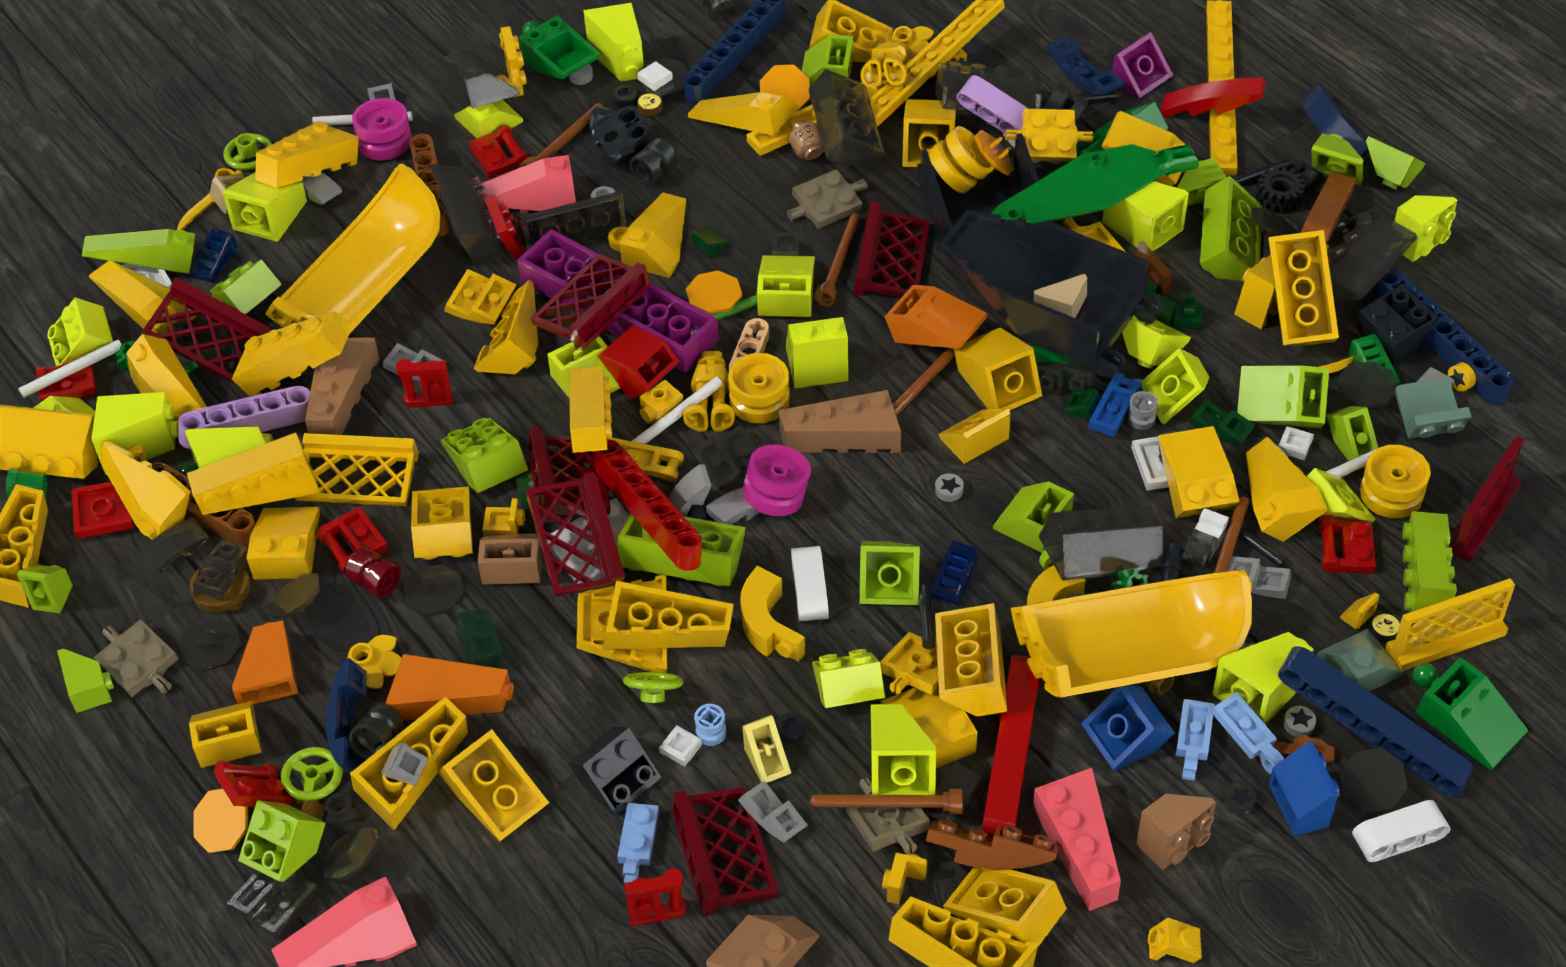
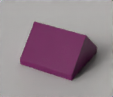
(1141, 66)

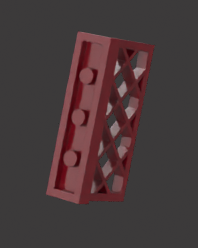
(869, 254)
(603, 308)
(213, 310)
(544, 473)
(1487, 505)
(600, 535)
(699, 860)

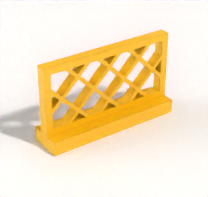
(364, 449)
(1471, 627)

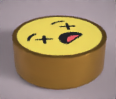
(649, 104)

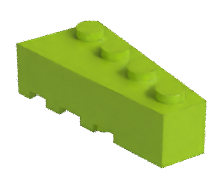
(1428, 560)

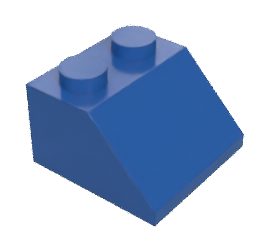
(1127, 727)

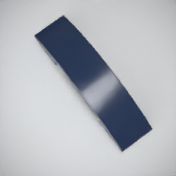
(1080, 71)
(1330, 120)
(340, 716)

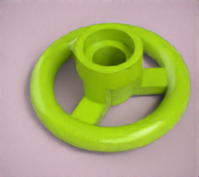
(246, 148)
(653, 684)
(313, 776)

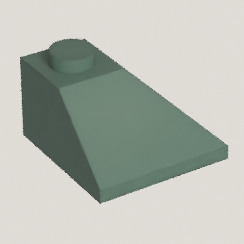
(1362, 660)

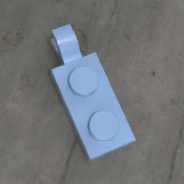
(1248, 730)
(1194, 735)
(637, 838)

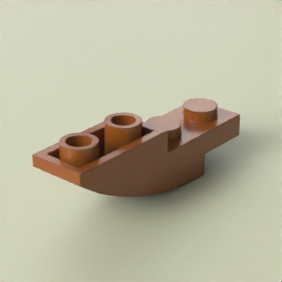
(1005, 851)

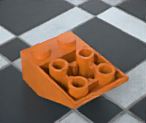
(933, 318)

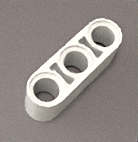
(809, 583)
(1401, 830)

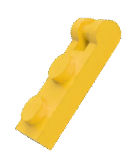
(649, 459)

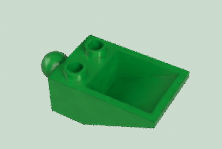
(555, 48)
(1475, 719)

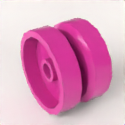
(382, 129)
(776, 480)

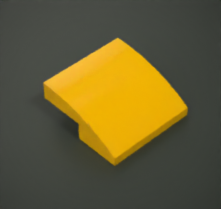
(480, 297)

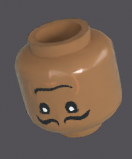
(806, 140)

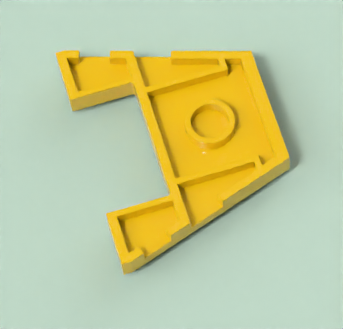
(592, 622)

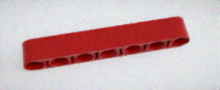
(649, 506)
(1011, 747)

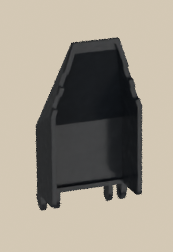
(948, 205)
(1016, 257)

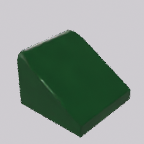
(708, 241)
(1083, 404)

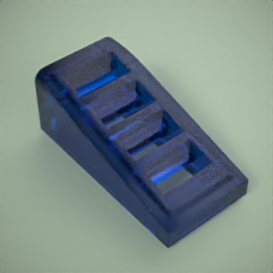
(215, 240)
(961, 556)

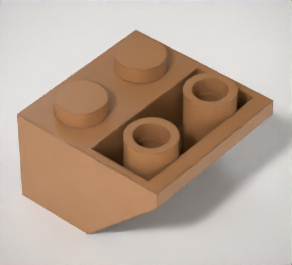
(510, 559)
(1174, 827)

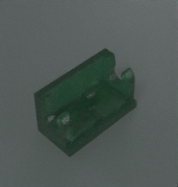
(478, 638)

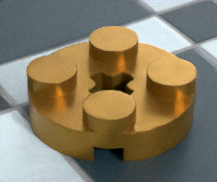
(231, 600)

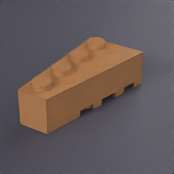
(338, 386)
(842, 424)

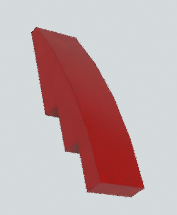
(1220, 95)

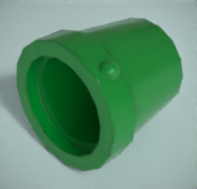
(25, 478)

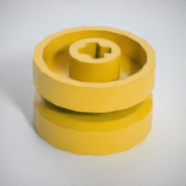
(959, 160)
(758, 387)
(1395, 481)

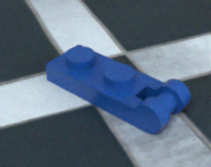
(1114, 405)

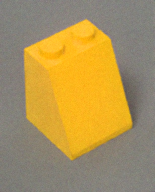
(924, 127)
(999, 369)

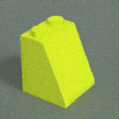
(617, 38)
(262, 208)
(1149, 215)
(818, 352)
(135, 420)
(217, 444)
(1255, 674)
(900, 753)

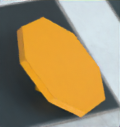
(786, 82)
(994, 152)
(714, 292)
(219, 823)

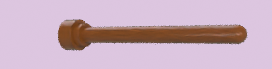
(566, 136)
(826, 292)
(925, 378)
(1232, 535)
(949, 801)

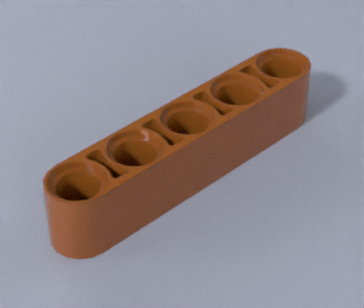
(423, 158)
(1330, 204)
(231, 525)

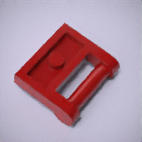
(491, 156)
(505, 226)
(433, 380)
(75, 385)
(357, 531)
(1356, 546)
(245, 790)
(644, 898)

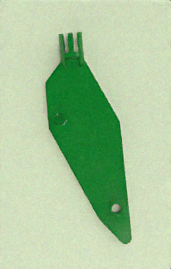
(1095, 182)

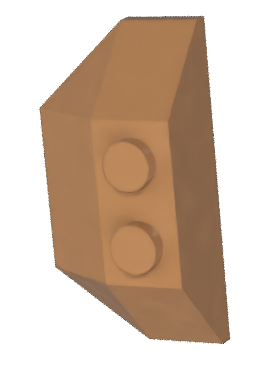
(764, 943)

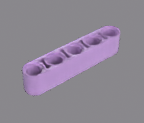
(992, 105)
(264, 411)

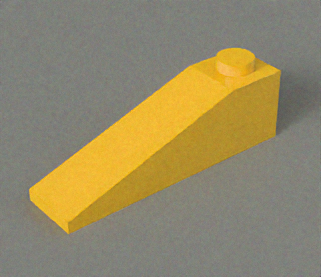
(750, 112)
(656, 236)
(136, 294)
(514, 337)
(157, 369)
(1281, 492)
(151, 497)

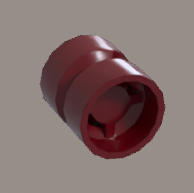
(373, 572)

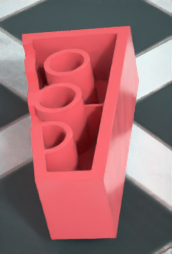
(1075, 821)

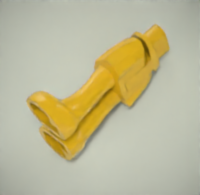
(890, 58)
(722, 415)

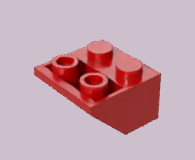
(638, 360)

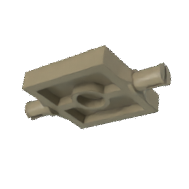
(827, 199)
(136, 658)
(888, 825)

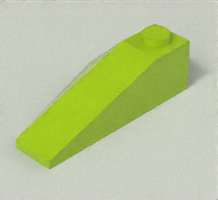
(154, 248)

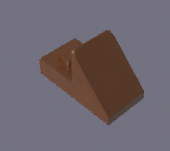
(1158, 271)

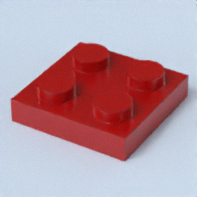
(99, 511)

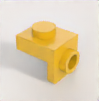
(504, 519)
(903, 866)
(1176, 940)

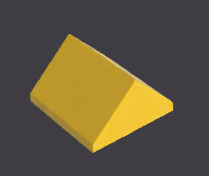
(977, 433)

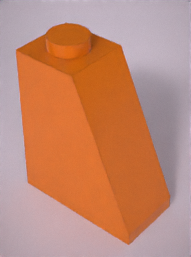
(266, 666)

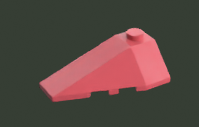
(535, 186)
(354, 930)

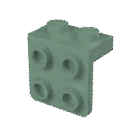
(1430, 408)

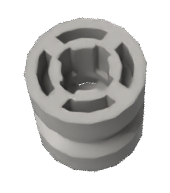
(1142, 410)

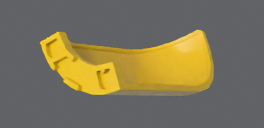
(366, 256)
(1135, 632)

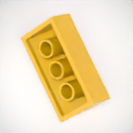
(1303, 289)
(47, 441)
(971, 660)

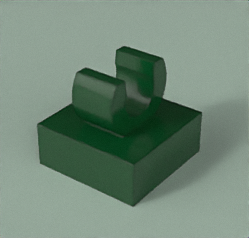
(1188, 313)

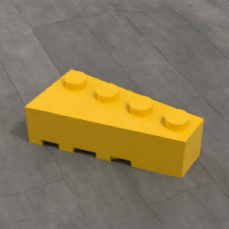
(288, 352)

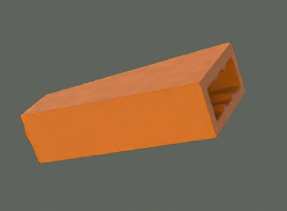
(426, 681)

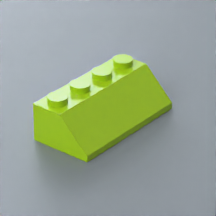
(1228, 233)
(719, 559)

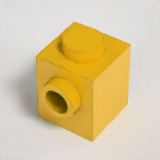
(659, 401)

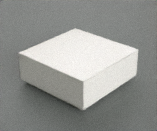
(655, 76)
(1296, 442)
(680, 745)

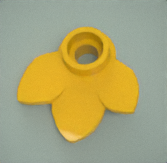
(914, 39)
(380, 659)

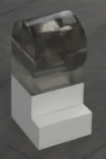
(1206, 537)

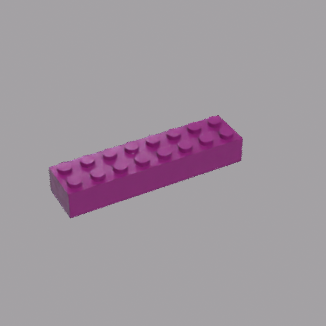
(684, 327)

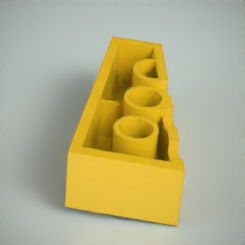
(305, 155)
(1258, 294)
(590, 409)
(254, 477)
(20, 539)
(664, 619)
(434, 736)
(950, 942)

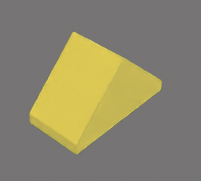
(765, 749)

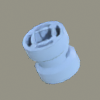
(710, 724)

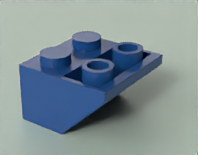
(1304, 790)

